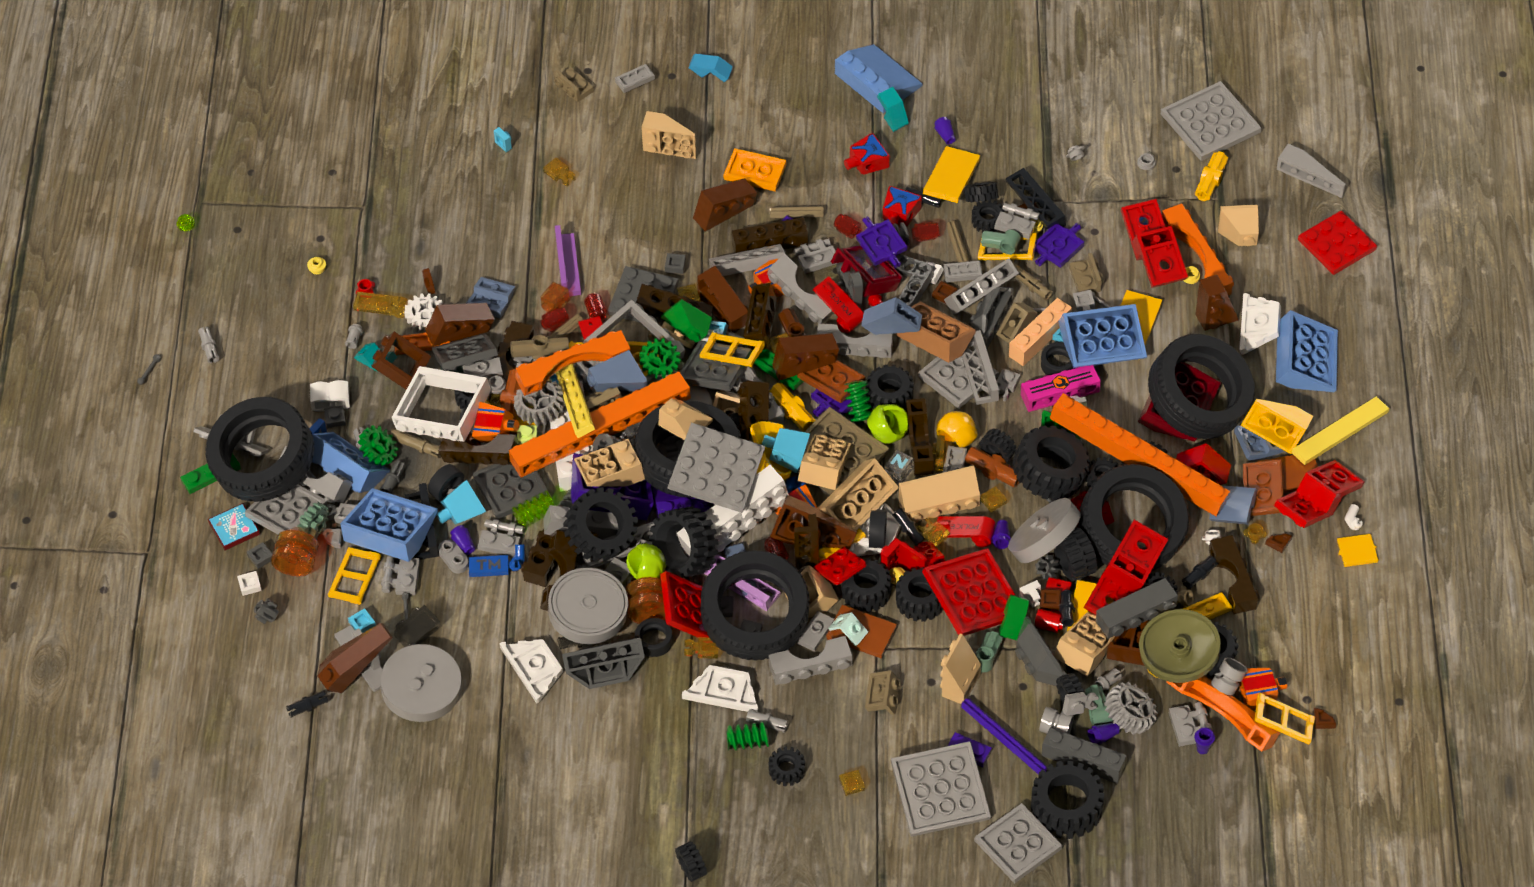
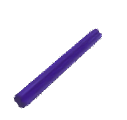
(1003, 736)

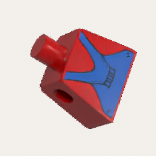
(868, 156)
(901, 206)

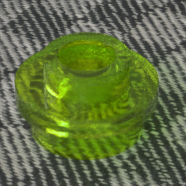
(185, 222)

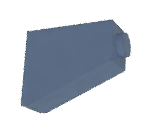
(891, 317)
(617, 372)

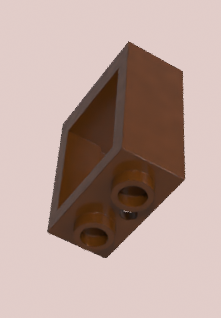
(391, 370)

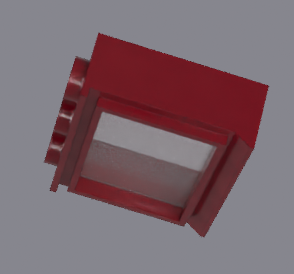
(879, 278)

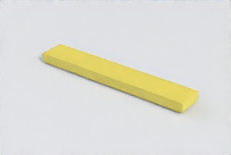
(575, 401)
(1340, 430)

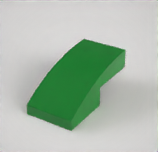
(1014, 612)

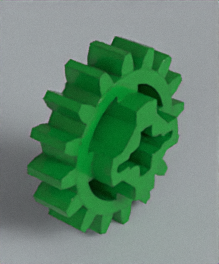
(665, 353)
(377, 445)

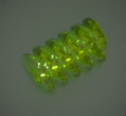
(533, 509)

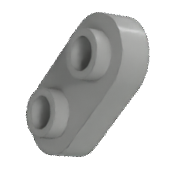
(451, 555)

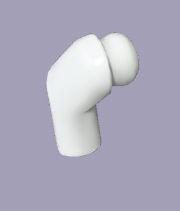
(1351, 519)

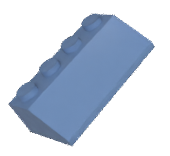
(342, 457)

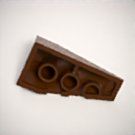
(795, 514)
(351, 658)

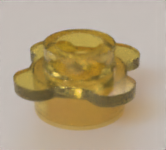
(1255, 528)

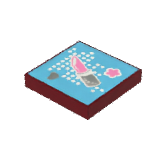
(233, 527)

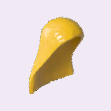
(758, 431)

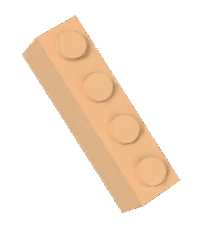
(1037, 333)

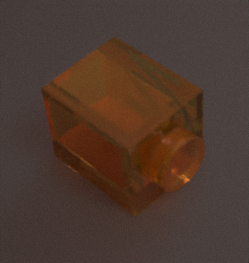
(554, 297)

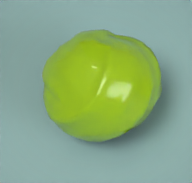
(888, 423)
(646, 561)

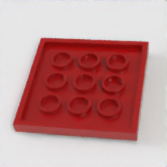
(970, 591)

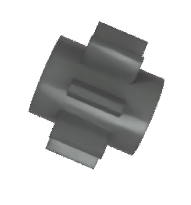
(1047, 567)
(266, 611)

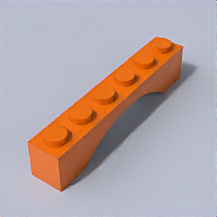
(1189, 232)
(534, 375)
(1232, 709)

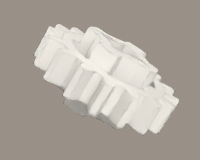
(423, 310)

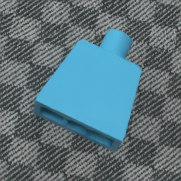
(787, 448)
(460, 505)

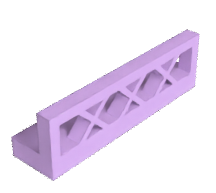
(754, 595)

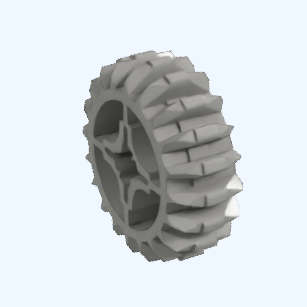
(543, 404)
(1130, 708)

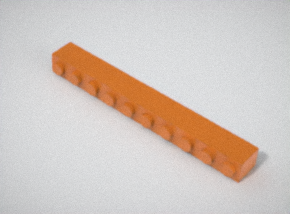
(606, 419)
(1136, 451)

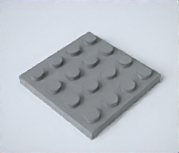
(1210, 120)
(716, 467)
(940, 789)

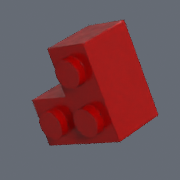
(1206, 462)

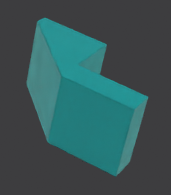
(894, 107)
(367, 352)

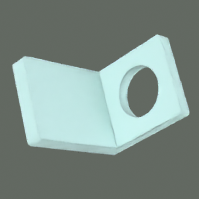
(850, 627)

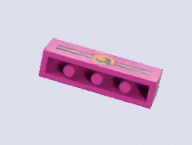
(1047, 390)

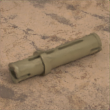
(1043, 292)
(424, 446)

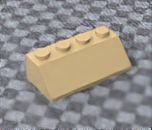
(859, 494)
(939, 494)

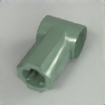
(1006, 242)
(989, 650)
(1098, 715)

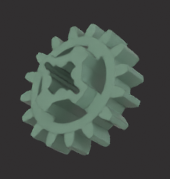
(314, 520)

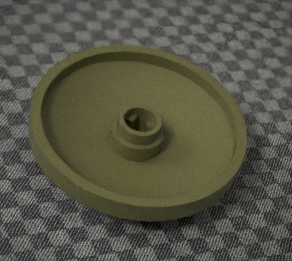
(1179, 646)

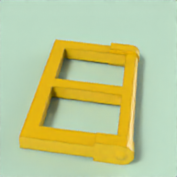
(1030, 256)
(759, 345)
(349, 574)
(1282, 727)

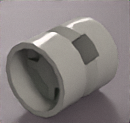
(1229, 675)
(1057, 721)

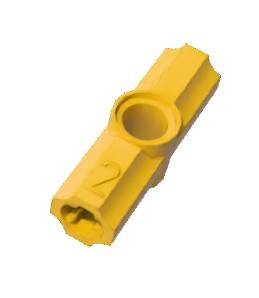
(1211, 176)
(792, 406)

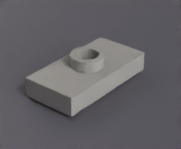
(634, 78)
(962, 271)
(484, 368)
(954, 458)
(815, 631)

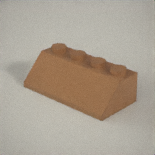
(939, 334)

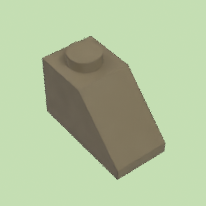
(1016, 321)

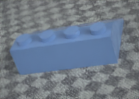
(872, 72)
(1102, 335)
(1306, 354)
(388, 524)

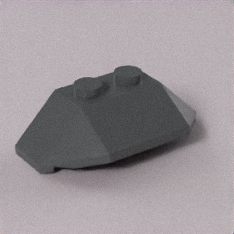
(991, 312)
(1037, 655)
(604, 663)

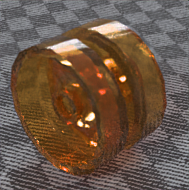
(294, 553)
(645, 599)

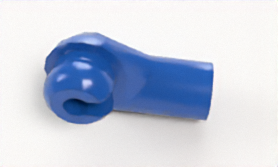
(793, 483)
(519, 557)

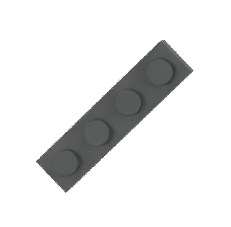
(1136, 608)
(1066, 747)

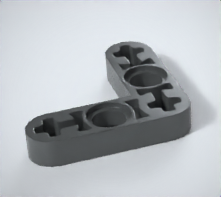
(915, 278)
(851, 284)

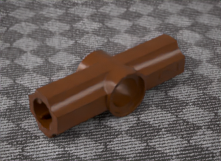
(791, 323)

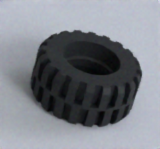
(1056, 445)

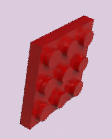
(1337, 242)
(682, 604)

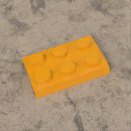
(756, 168)

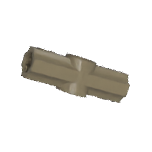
(538, 347)

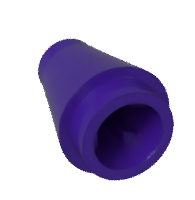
(945, 130)
(1001, 535)
(462, 538)
(1101, 733)
(1204, 739)

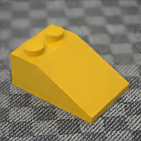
(1277, 423)

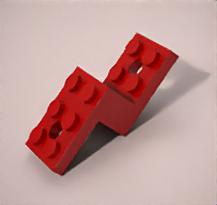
(1154, 243)
(1319, 494)
(1128, 566)

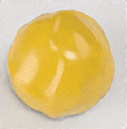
(958, 428)

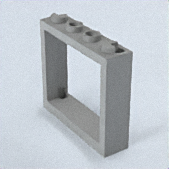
(648, 321)

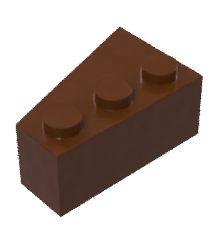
(723, 202)
(1213, 304)
(726, 305)
(458, 322)
(804, 354)
(1126, 646)

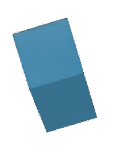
(705, 64)

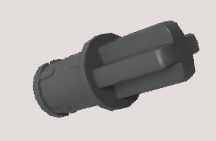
(393, 477)

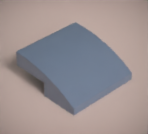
(493, 293)
(1254, 445)
(1237, 506)

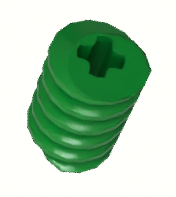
(859, 400)
(747, 736)

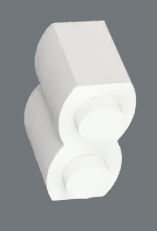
(329, 395)

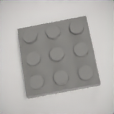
(951, 379)
(284, 511)
(1018, 843)

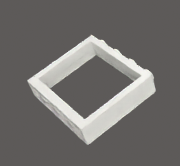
(442, 379)

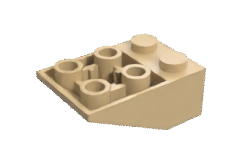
(667, 136)
(824, 461)
(611, 466)
(1083, 645)
(959, 671)

